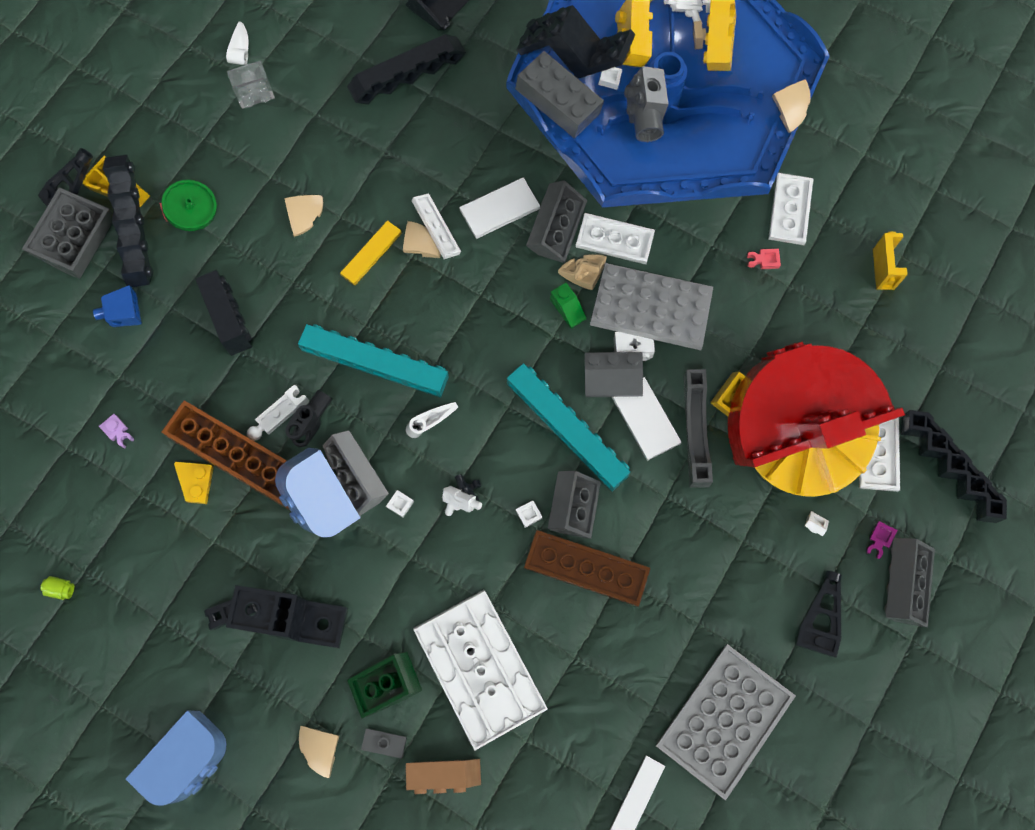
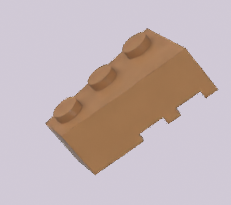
(443, 775)

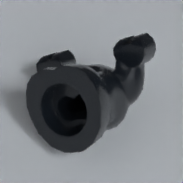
(467, 488)

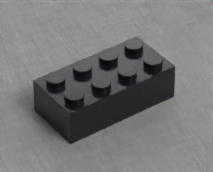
(224, 312)

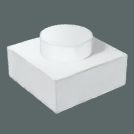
(610, 78)
(400, 503)
(529, 514)
(816, 523)

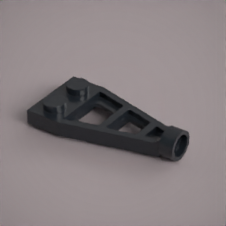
(81, 163)
(817, 640)

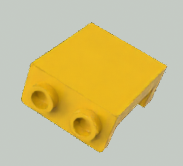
(886, 275)

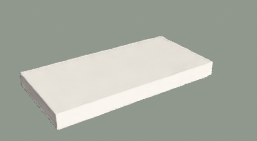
(499, 208)
(790, 209)
(615, 238)
(648, 422)
(884, 467)

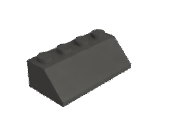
(557, 221)
(910, 582)

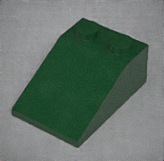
(384, 684)

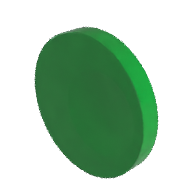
(189, 205)

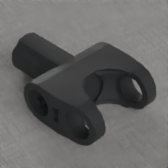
(307, 419)

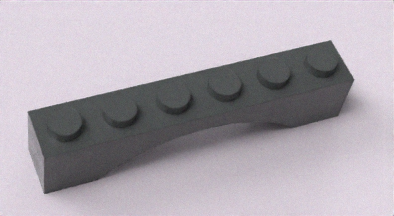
(696, 428)

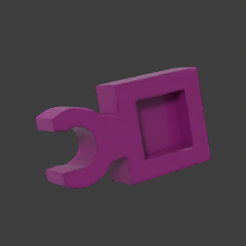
(882, 536)

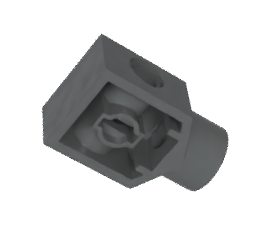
(647, 103)

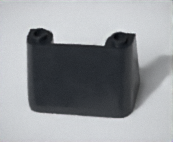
(436, 12)

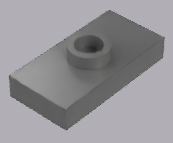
(384, 743)

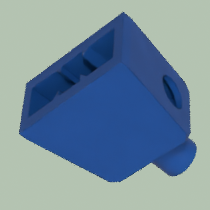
(119, 308)

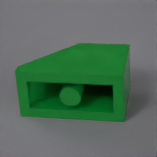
(567, 305)

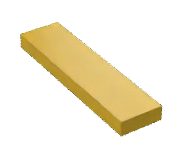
(371, 253)

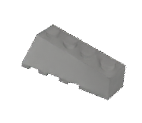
(354, 472)

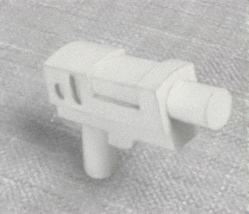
(690, 7)
(459, 500)

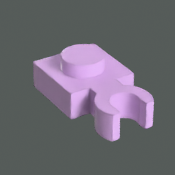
(115, 429)

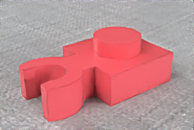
(766, 258)

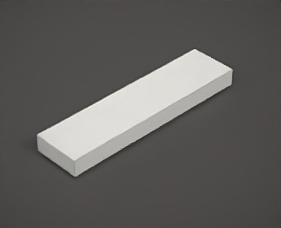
(436, 226)
(638, 795)

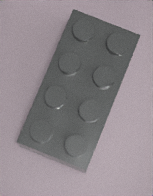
(559, 94)

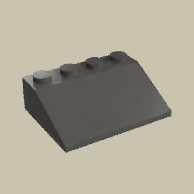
(69, 232)

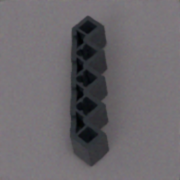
(405, 68)
(128, 220)
(955, 465)

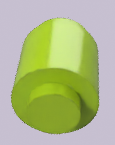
(57, 588)

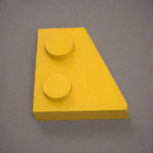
(194, 481)

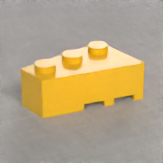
(636, 16)
(720, 35)
(98, 182)

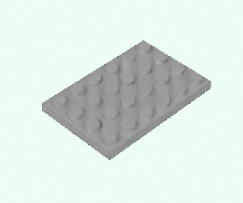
(652, 306)
(725, 721)

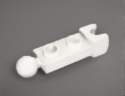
(277, 413)

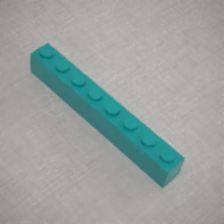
(373, 360)
(568, 427)

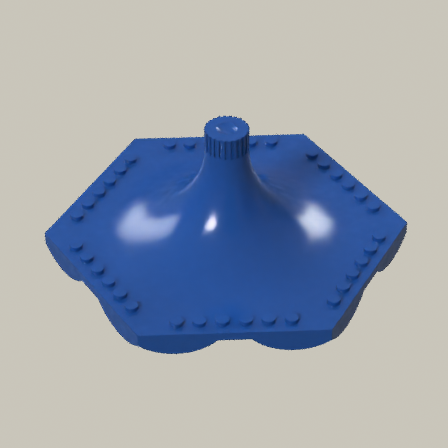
(719, 125)

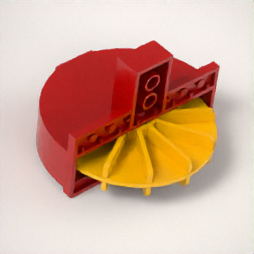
(808, 418)

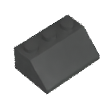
(614, 374)
(574, 504)

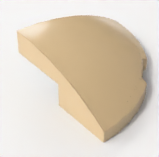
(793, 104)
(303, 211)
(419, 241)
(584, 271)
(318, 749)

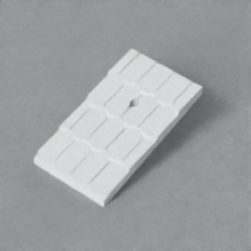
(486, 684)

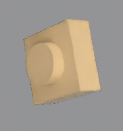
(698, 34)

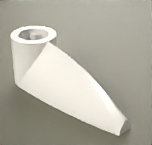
(238, 47)
(429, 419)

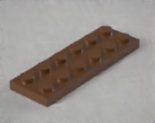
(587, 568)

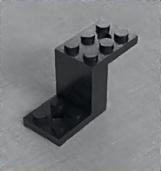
(575, 42)
(286, 616)

